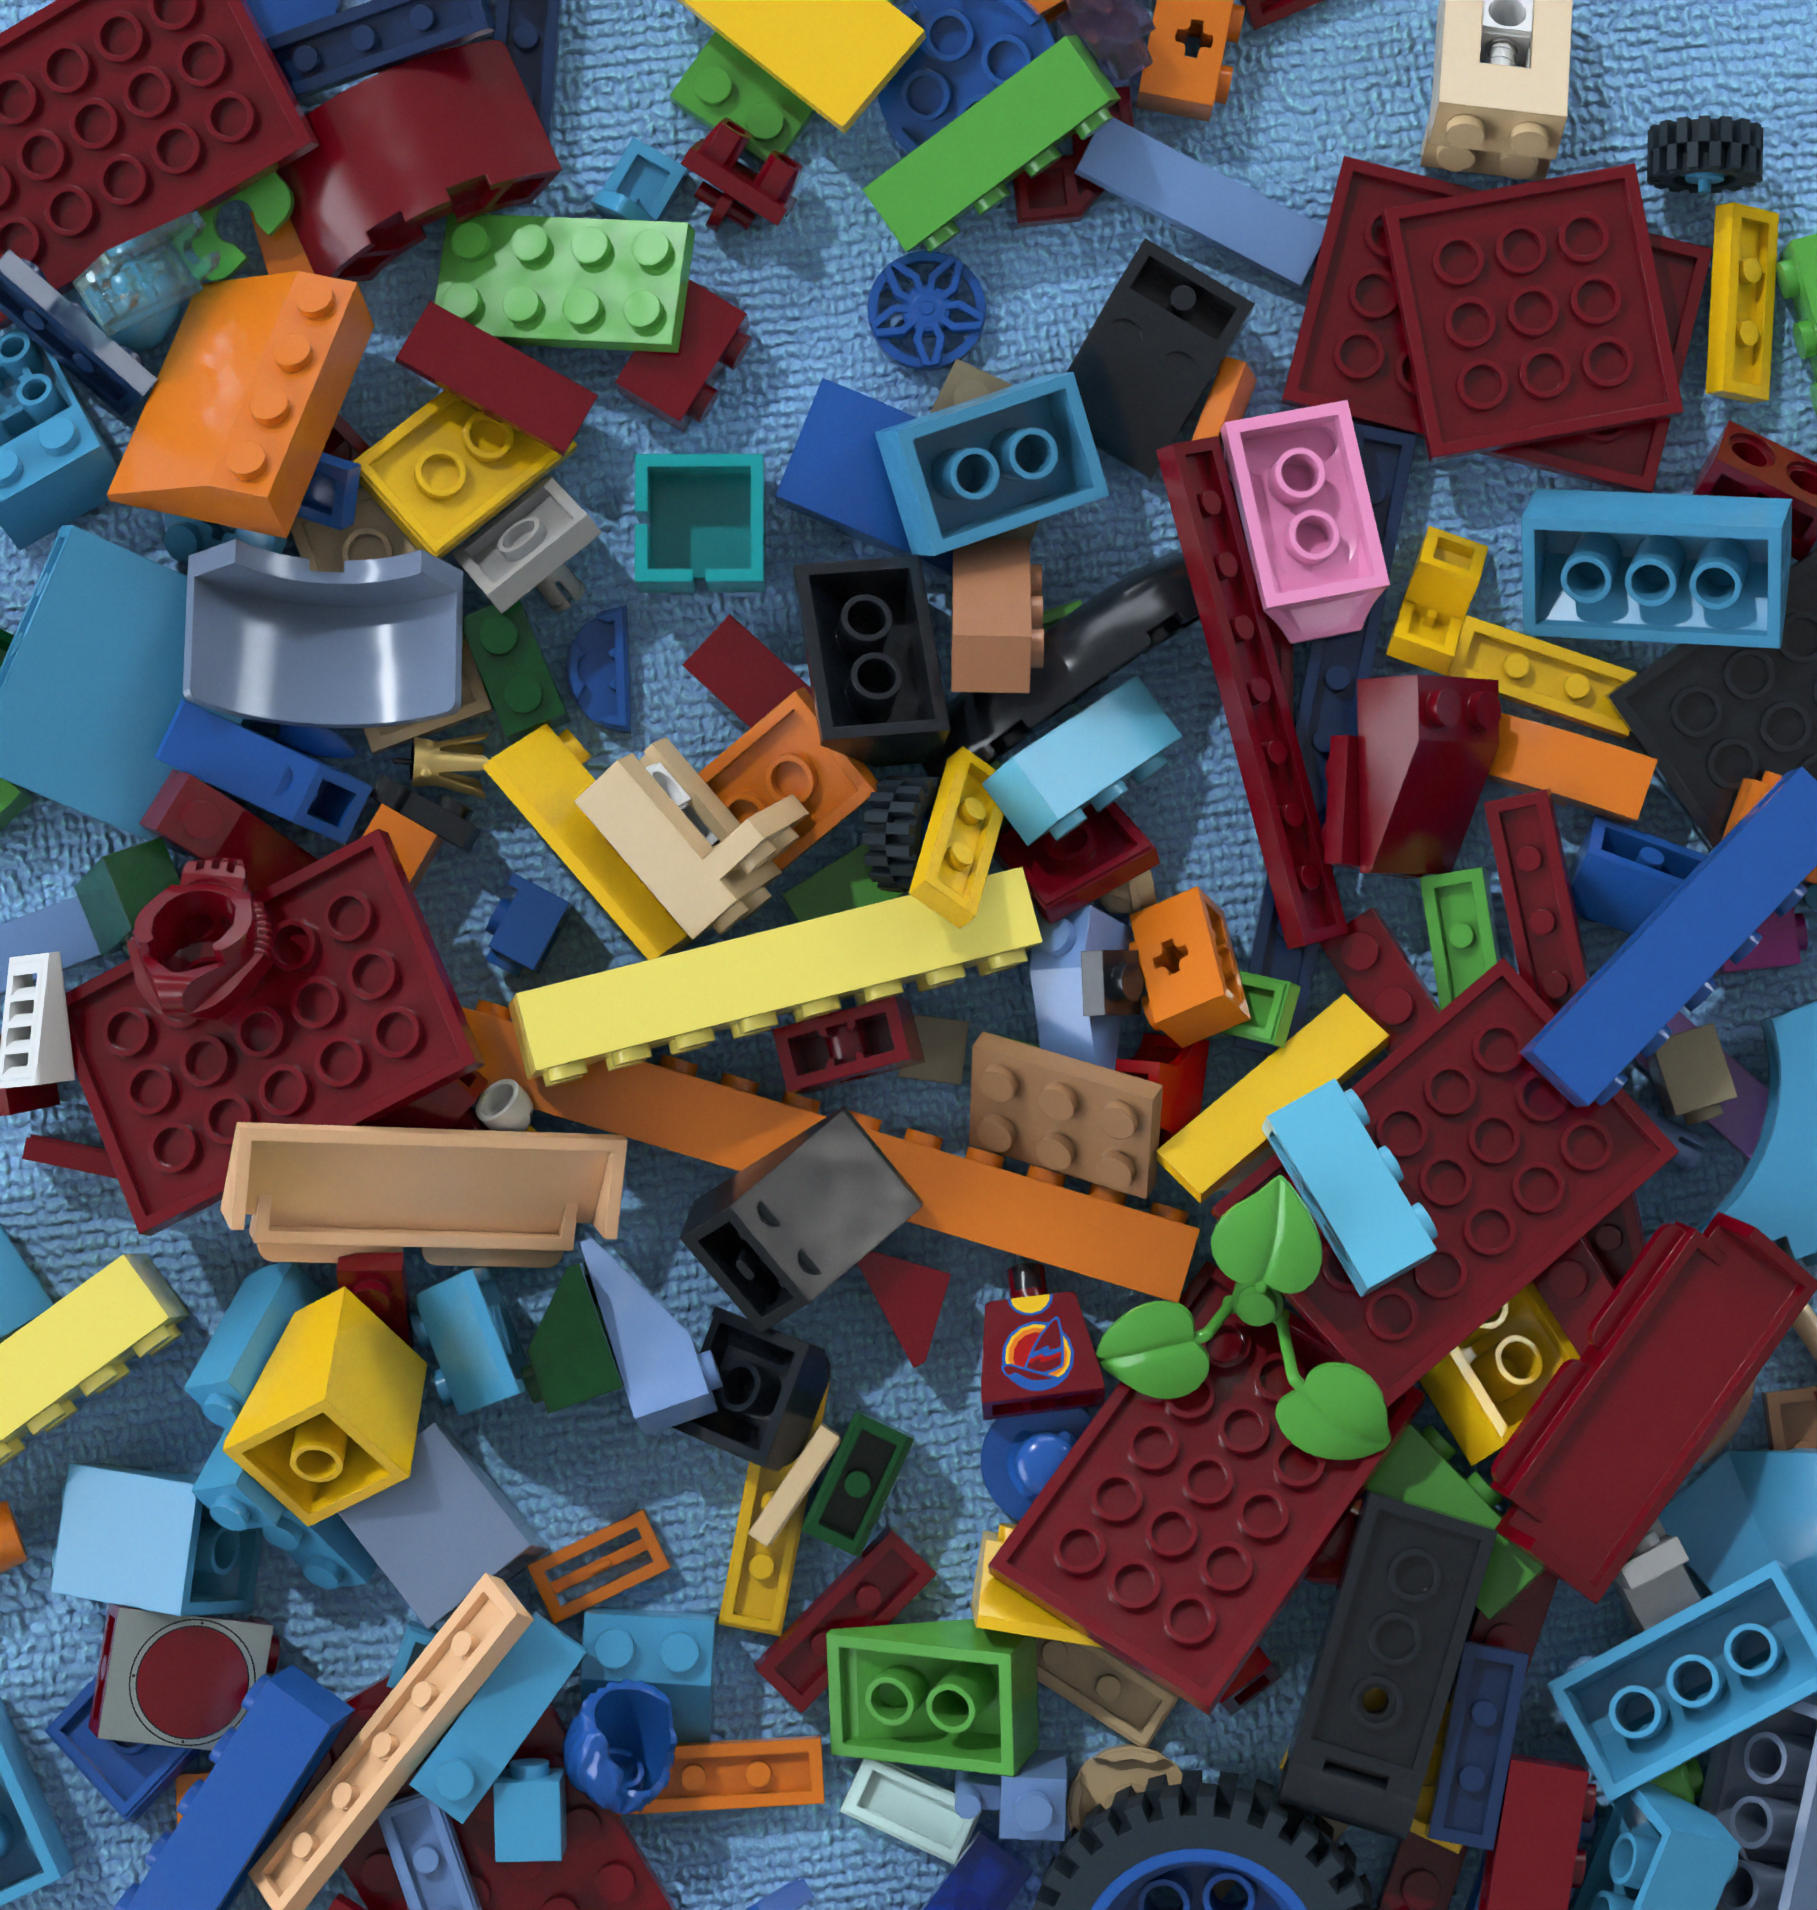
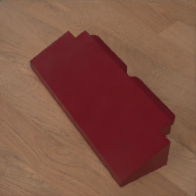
(1644, 1396)

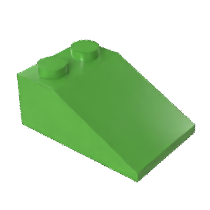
(934, 1695)

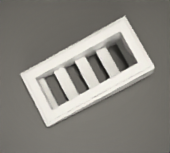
(35, 1024)

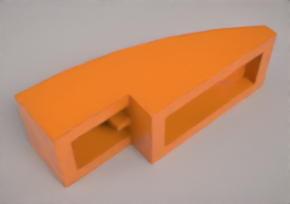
(1574, 768)

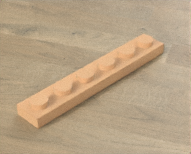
(391, 1745)

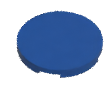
(963, 58)

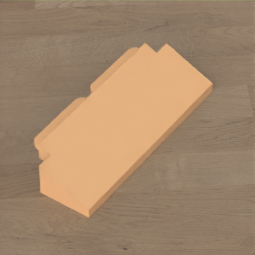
(448, 1191)

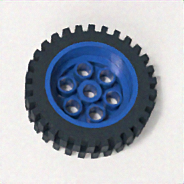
(1191, 1841)

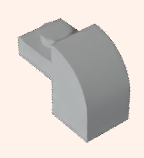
(1654, 1580)

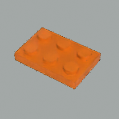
(786, 758)

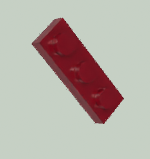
(863, 1595)

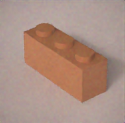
(996, 617)

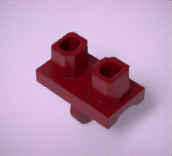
(764, 192)

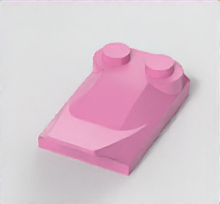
(1307, 518)

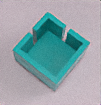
(703, 522)

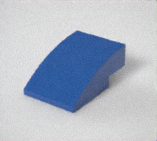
(841, 475)

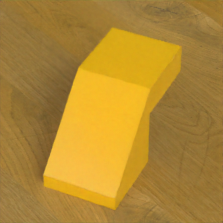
(1437, 600)

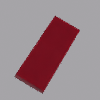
(496, 378)
(742, 672)

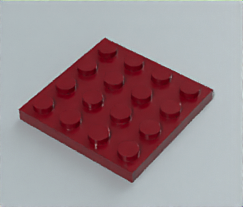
(1532, 312)

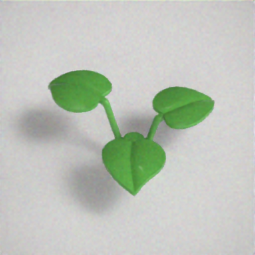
(1267, 1249)

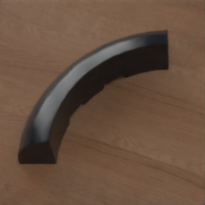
(1078, 657)

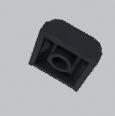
(766, 1394)

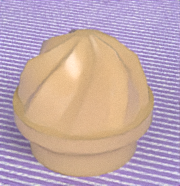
(1131, 896)

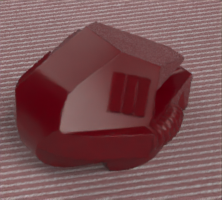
(201, 942)

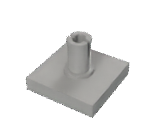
(530, 548)

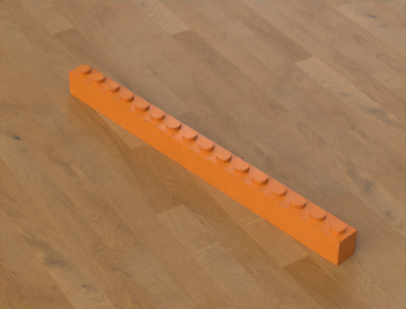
(959, 1194)

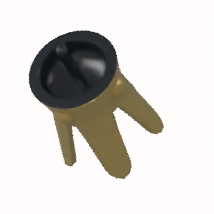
(435, 761)

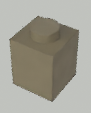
(1692, 1075)

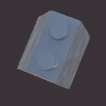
(443, 1528)

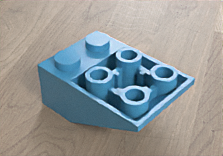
(49, 445)

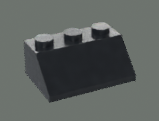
(873, 659)

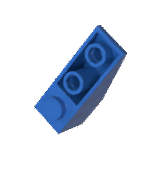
(264, 771)

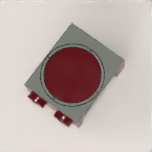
(177, 1676)

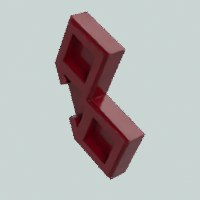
(1057, 192)

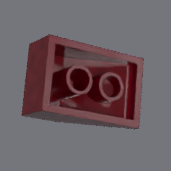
(1421, 767)

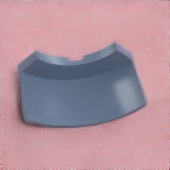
(323, 645)

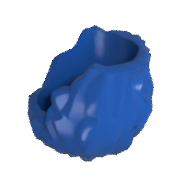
(621, 1746)

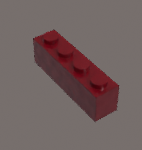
(1538, 1836)

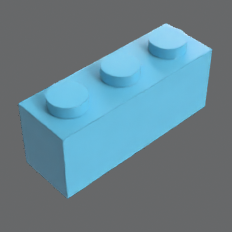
(1083, 763)
(1351, 1186)

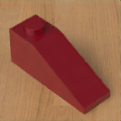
(214, 826)

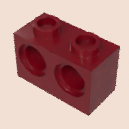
(1757, 467)

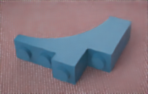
(1781, 1177)
(221, 1386)

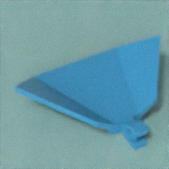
(1748, 1514)

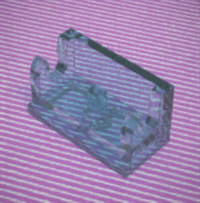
(146, 274)

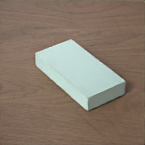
(908, 1808)

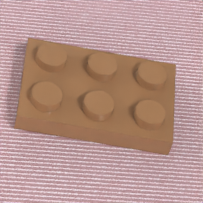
(1065, 1114)

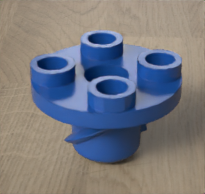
(1025, 1453)

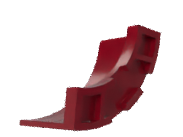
(413, 149)

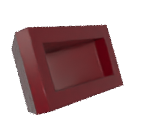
(909, 1298)

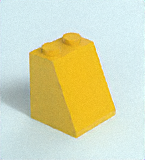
(331, 1410)

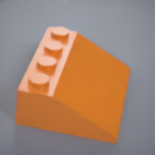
(246, 401)

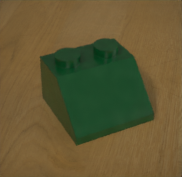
(571, 1347)

